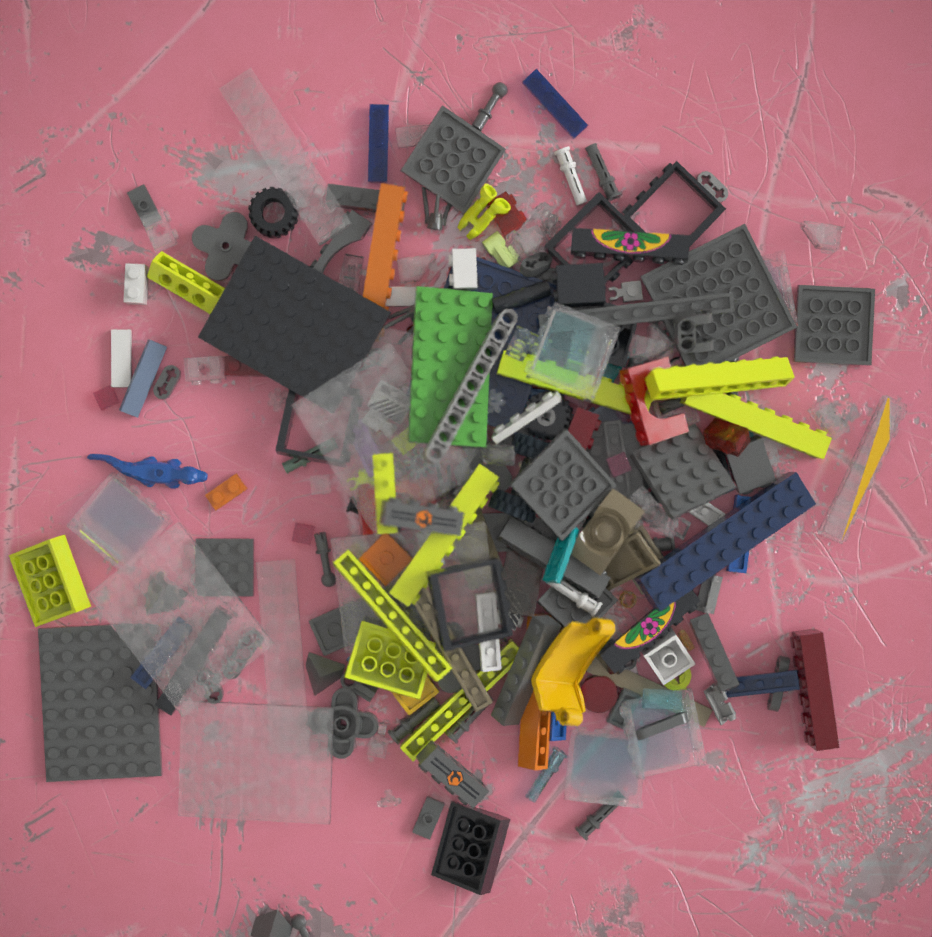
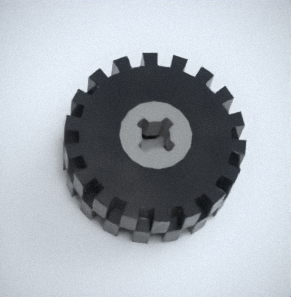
(559, 416)

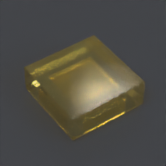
(685, 640)

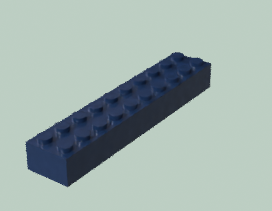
(725, 540)

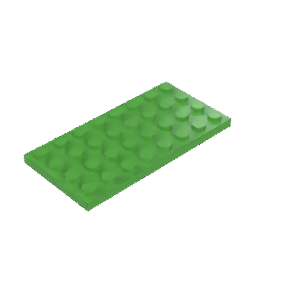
(445, 341)

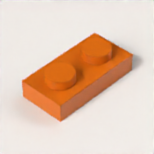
(226, 492)

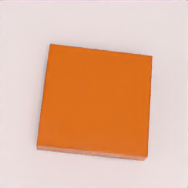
(386, 558)

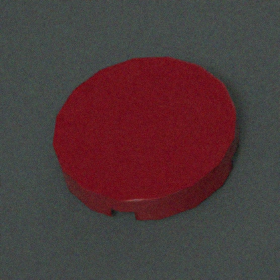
(599, 693)

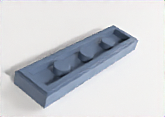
(142, 378)

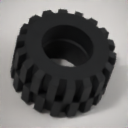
(261, 201)

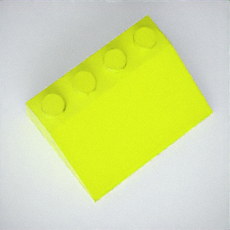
(49, 580)
(384, 662)

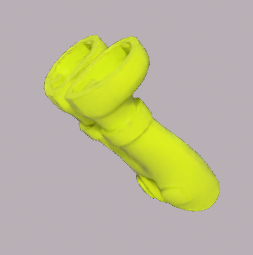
(499, 206)

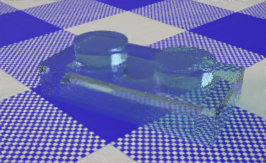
(662, 699)

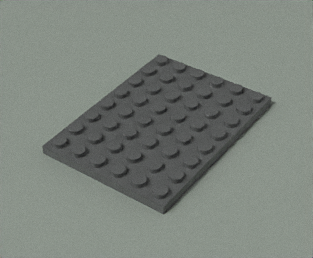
(92, 710)

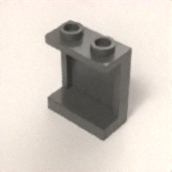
(752, 467)

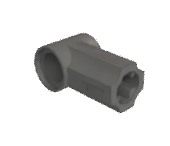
(363, 690)

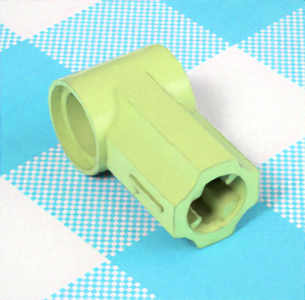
(496, 246)

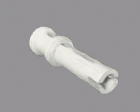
(568, 167)
(581, 599)

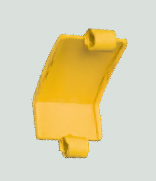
(564, 665)

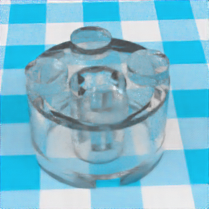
(526, 241)

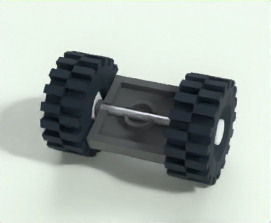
(514, 504)

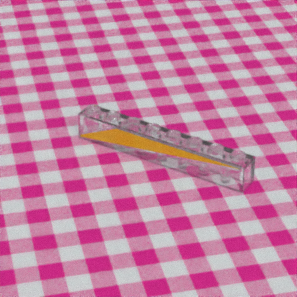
(862, 469)

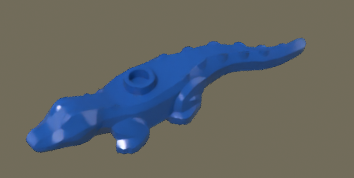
(152, 471)

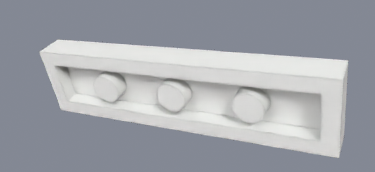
(519, 420)
(487, 620)

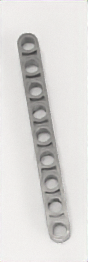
(463, 392)

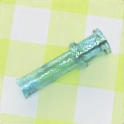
(554, 762)

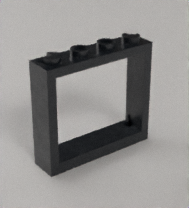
(693, 184)
(597, 200)
(284, 433)
(439, 611)

